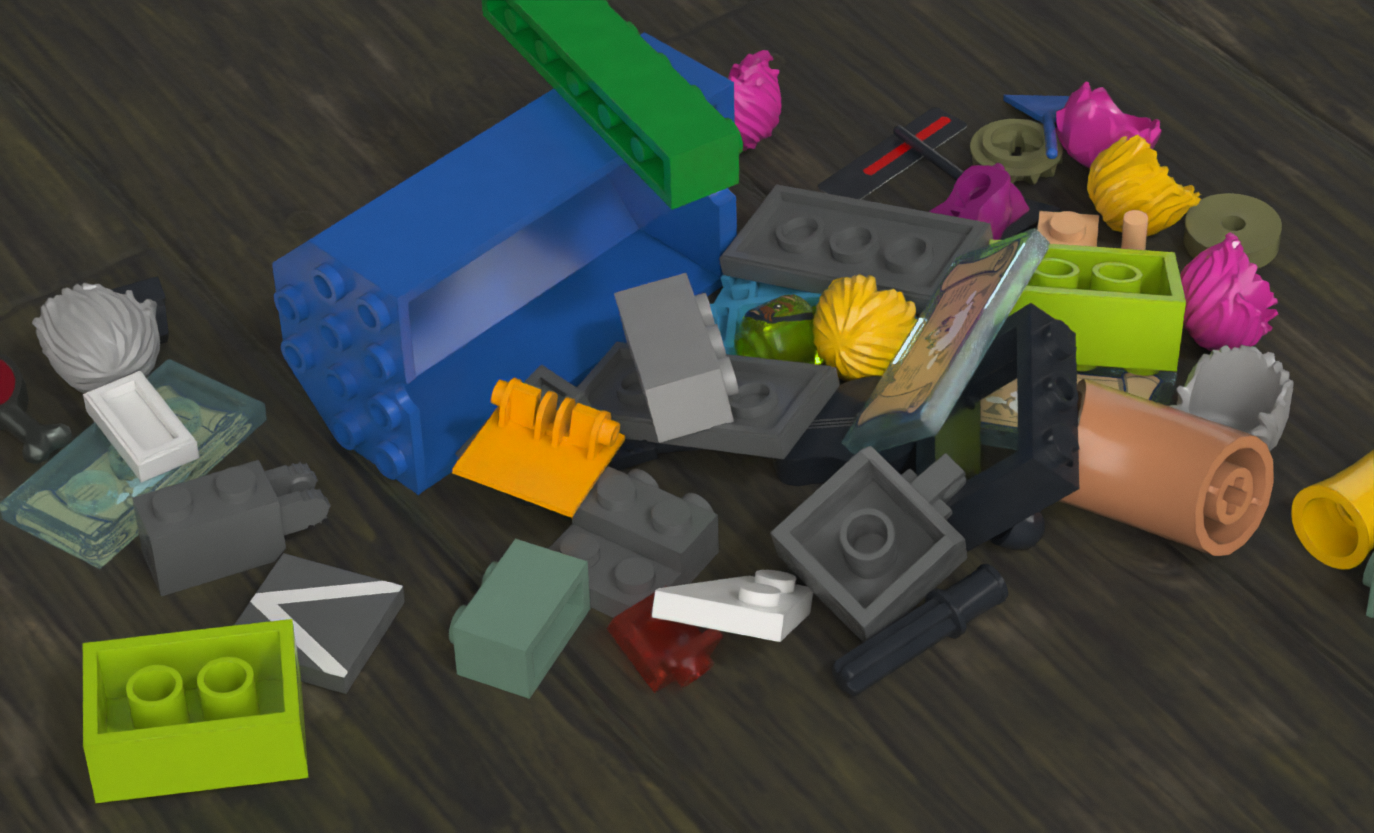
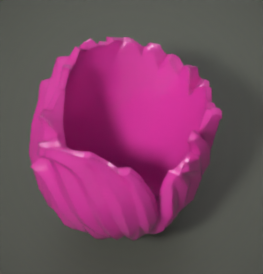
(755, 98)
(1226, 298)

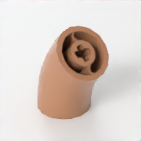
(1169, 471)

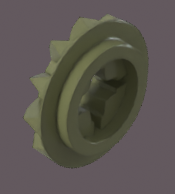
(998, 141)

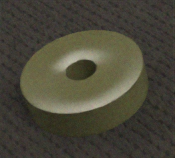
(1244, 216)

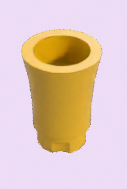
(1338, 516)

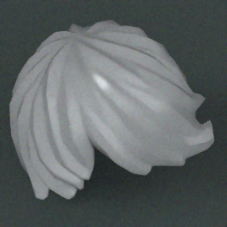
(98, 335)
(1239, 391)

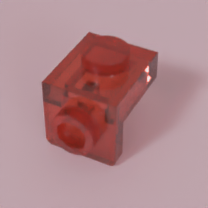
(662, 647)

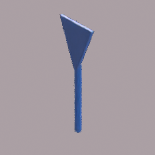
(1043, 110)

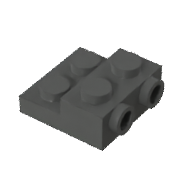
(638, 539)

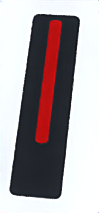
(891, 156)

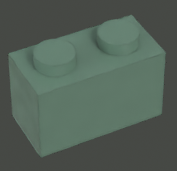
(520, 618)

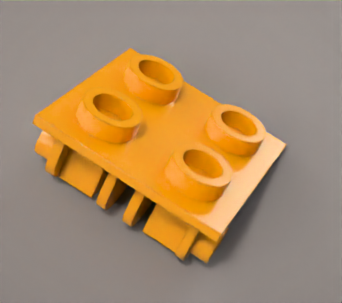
(540, 450)

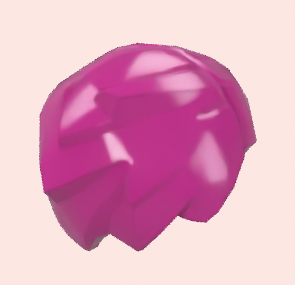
(1094, 123)

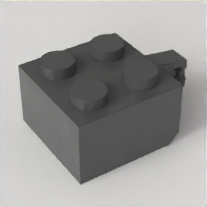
(875, 539)

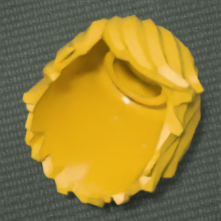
(1132, 179)
(861, 326)

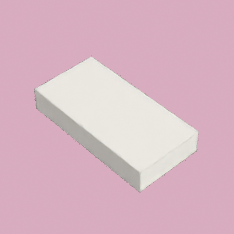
(141, 426)

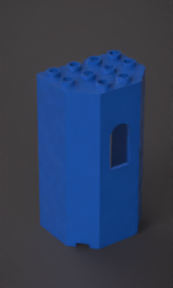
(483, 277)

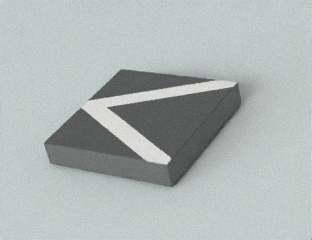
(333, 613)

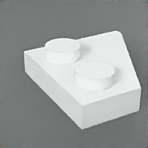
(746, 605)

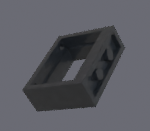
(1046, 466)

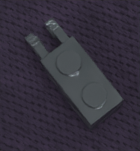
(224, 522)

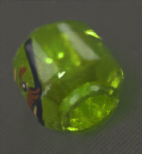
(779, 331)

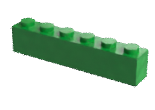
(625, 94)

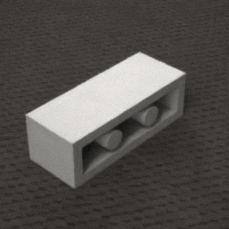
(677, 356)

